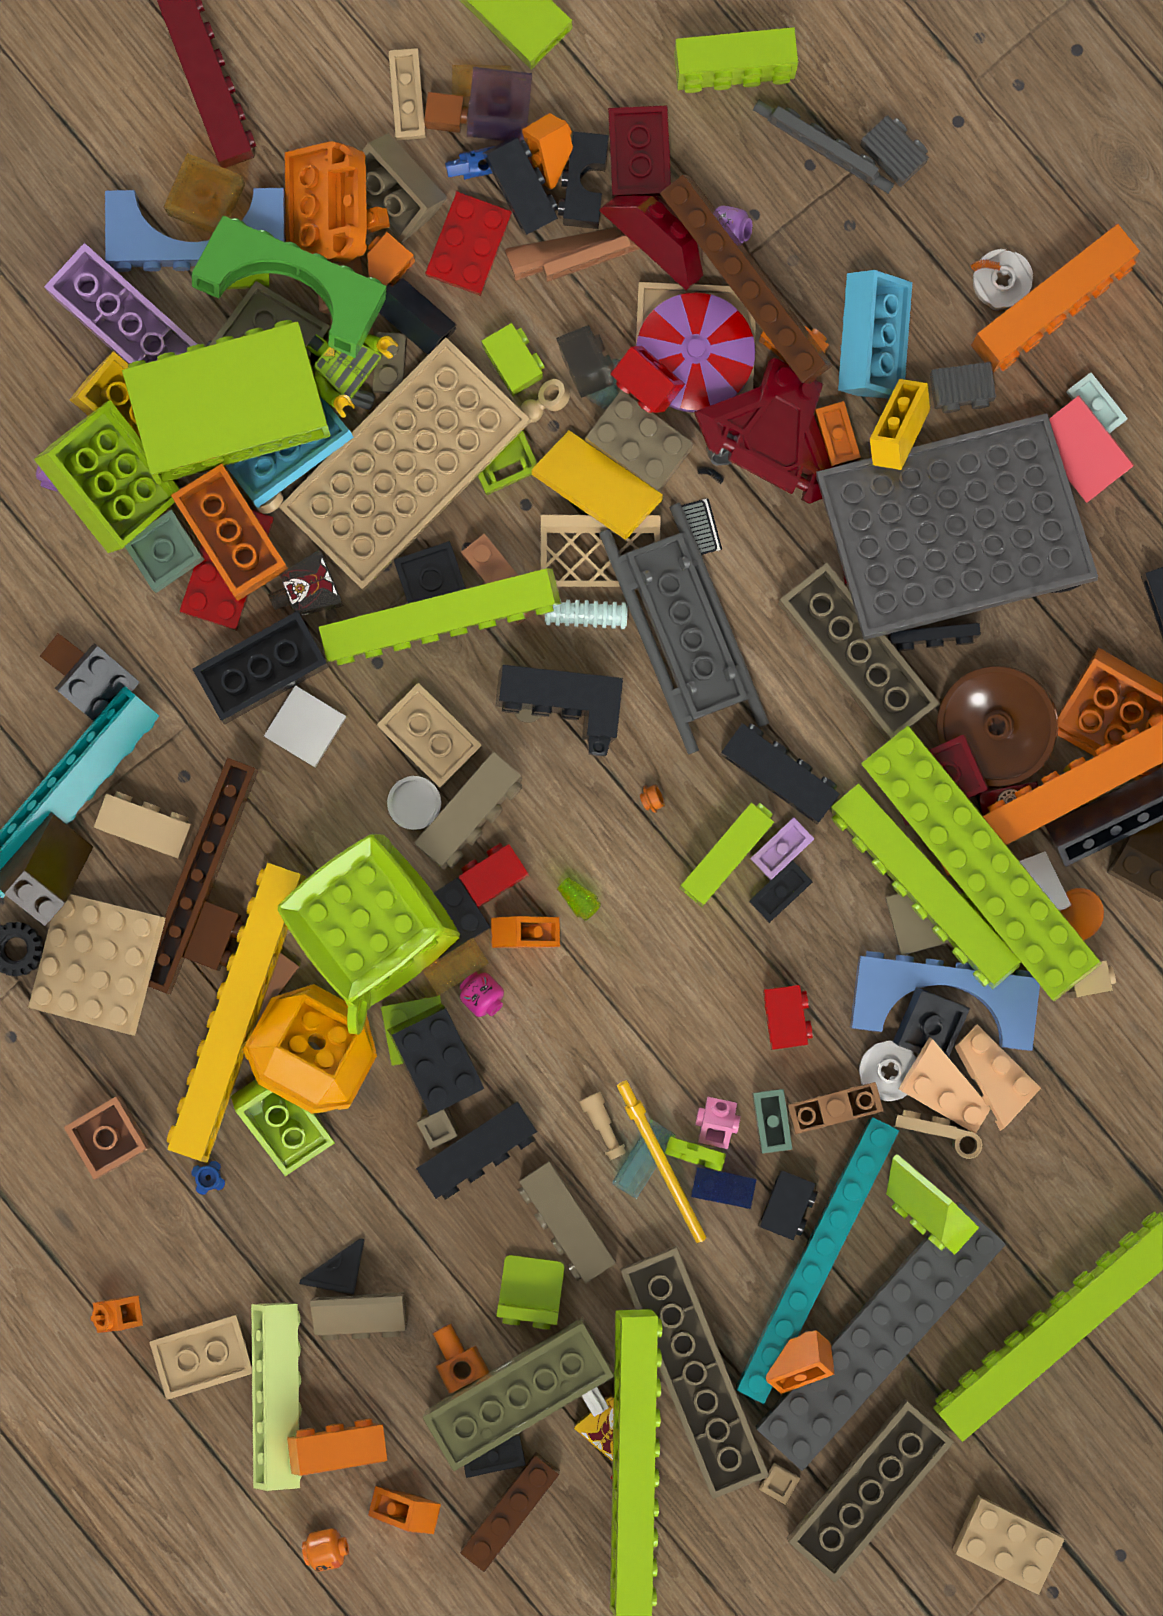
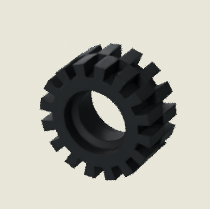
(34, 949)

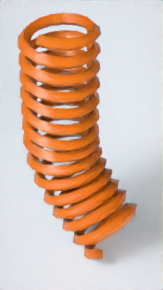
(986, 264)

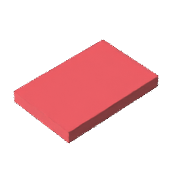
(1087, 449)

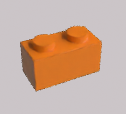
(377, 219)

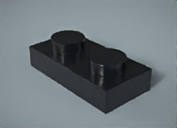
(780, 891)
(502, 1457)

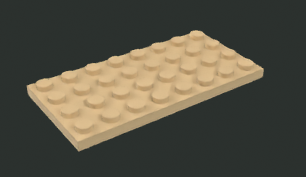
(405, 464)

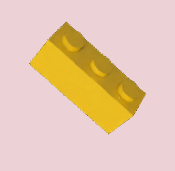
(900, 424)

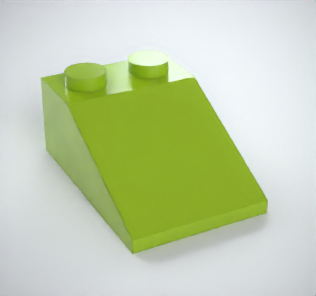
(282, 1128)

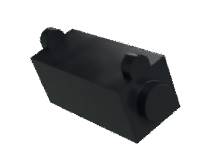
(416, 316)

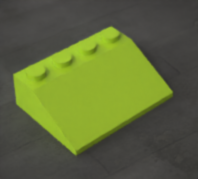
(106, 477)

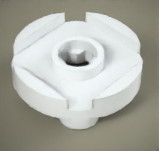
(1019, 284)
(880, 1055)

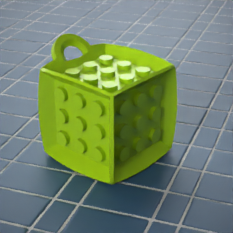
(368, 924)

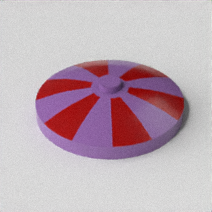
(703, 345)

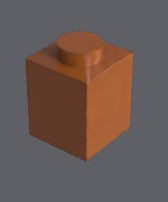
(445, 112)

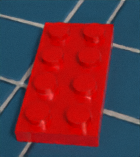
(208, 594)

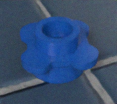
(200, 1173)

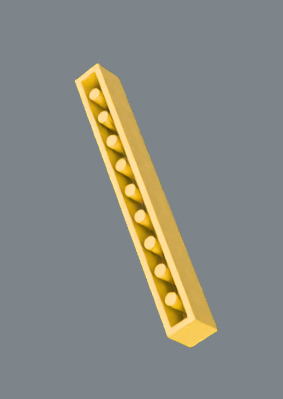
(234, 1018)

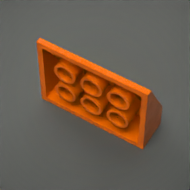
(1108, 704)

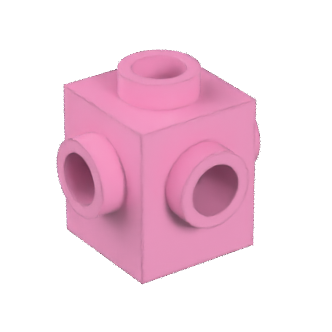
(717, 1122)

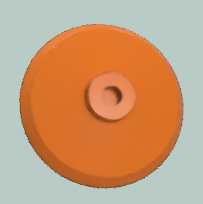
(1085, 911)

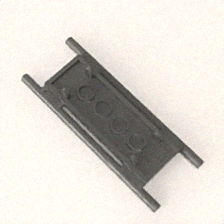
(688, 627)

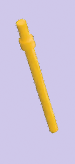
(637, 1113)

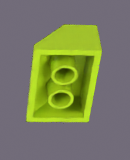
(928, 1207)

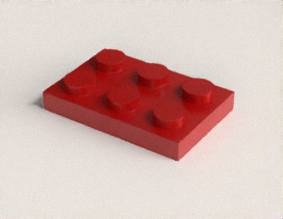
(468, 243)

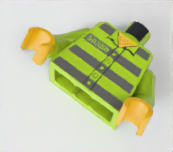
(342, 375)

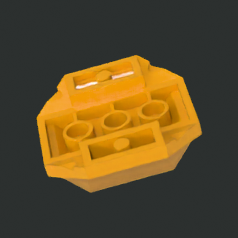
(294, 1070)

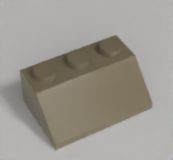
(400, 186)
(359, 1315)

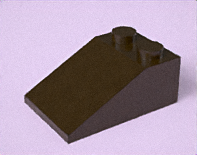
(1141, 861)
(45, 869)

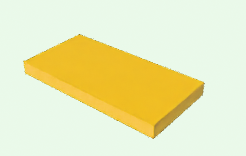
(597, 484)

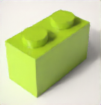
(513, 359)

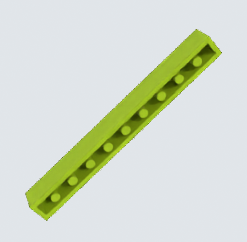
(634, 1462)

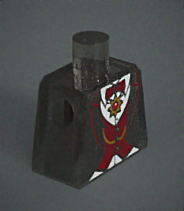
(307, 587)

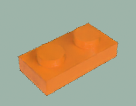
(837, 434)

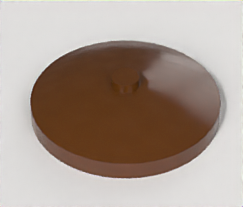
(1005, 720)

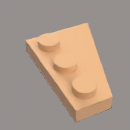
(1000, 1078)
(944, 1088)

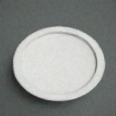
(414, 802)

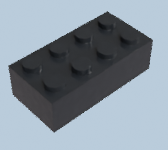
(260, 667)

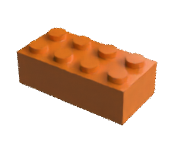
(229, 532)

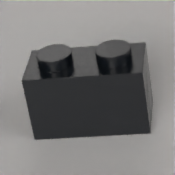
(787, 1205)

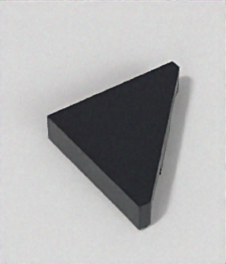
(339, 1272)

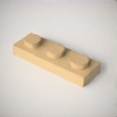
(407, 94)

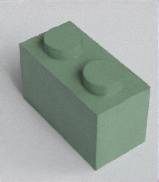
(772, 1121)

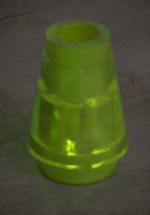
(580, 900)

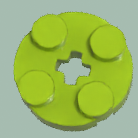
(695, 1153)

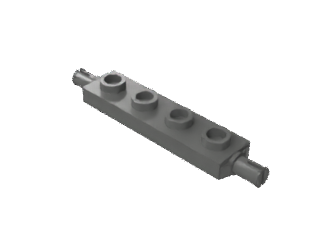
(815, 138)

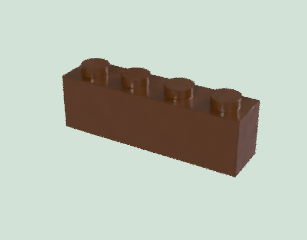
(509, 1512)

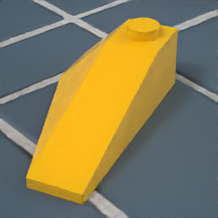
(103, 385)

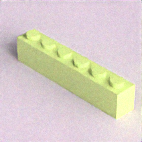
(274, 1393)

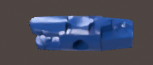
(469, 165)

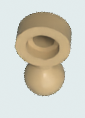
(546, 399)

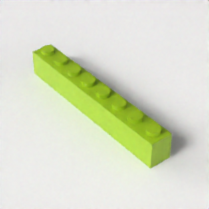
(440, 615)
(925, 886)

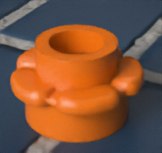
(652, 798)

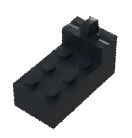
(565, 693)

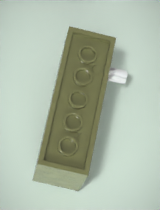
(521, 1394)

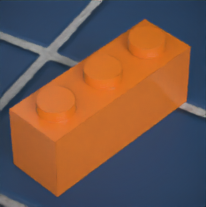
(336, 1447)

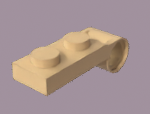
(940, 1127)

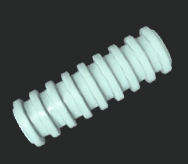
(587, 613)

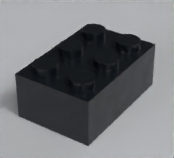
(435, 1059)

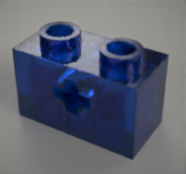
(723, 1187)

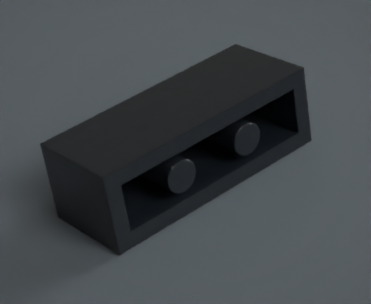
(521, 184)

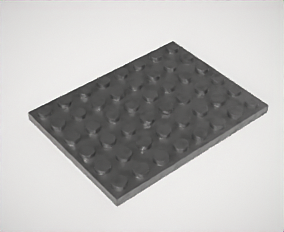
(957, 527)

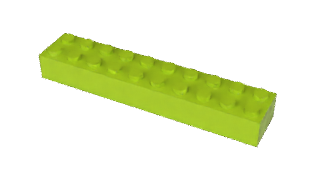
(981, 863)
(1054, 1331)

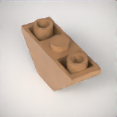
(835, 1107)

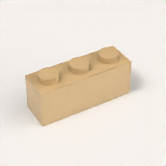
(144, 825)

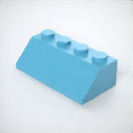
(874, 333)

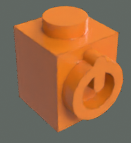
(117, 1314)

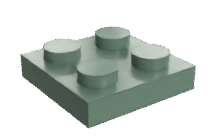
(164, 551)

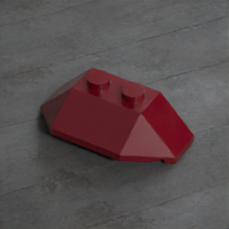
(658, 234)

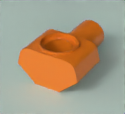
(453, 1353)

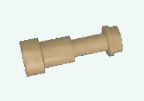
(600, 1119)

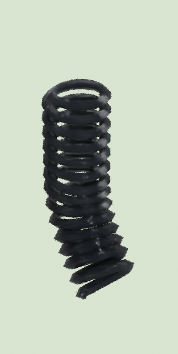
(704, 470)

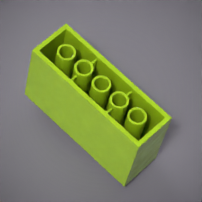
(226, 401)

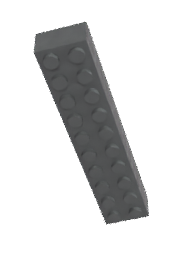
(877, 1342)

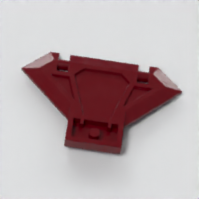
(771, 431)

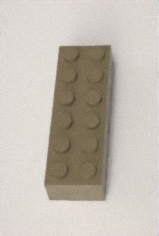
(866, 668)
(869, 1490)

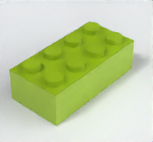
(735, 59)

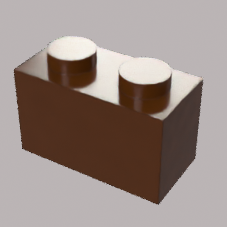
(213, 936)

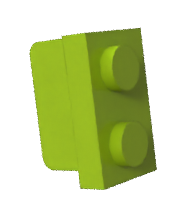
(530, 1291)

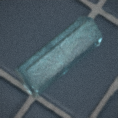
(640, 1163)

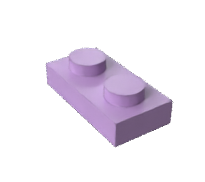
(782, 848)

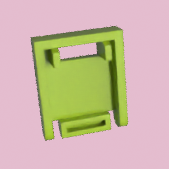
(514, 452)

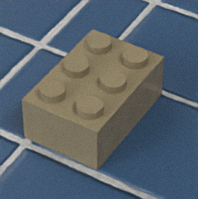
(639, 441)

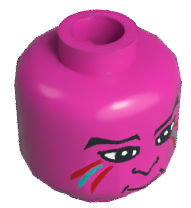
(481, 994)

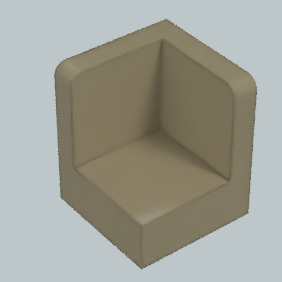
(438, 1127)

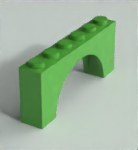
(244, 251)

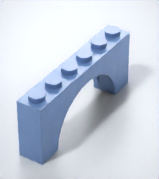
(135, 243)
(886, 981)

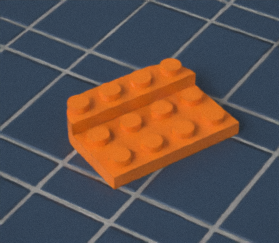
(326, 200)

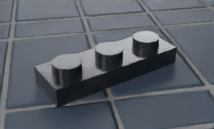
(935, 636)

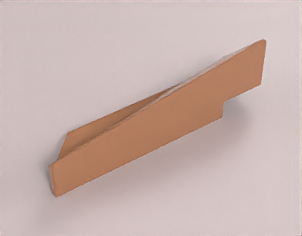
(568, 254)

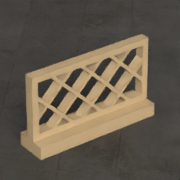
(586, 524)

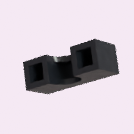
(582, 206)

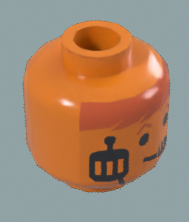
(325, 1549)

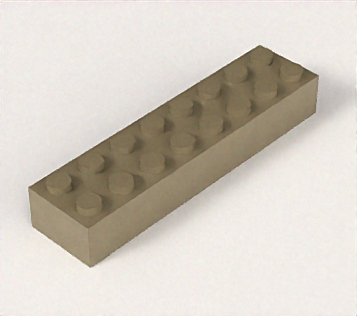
(696, 1374)

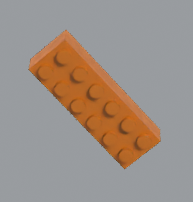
(1055, 298)

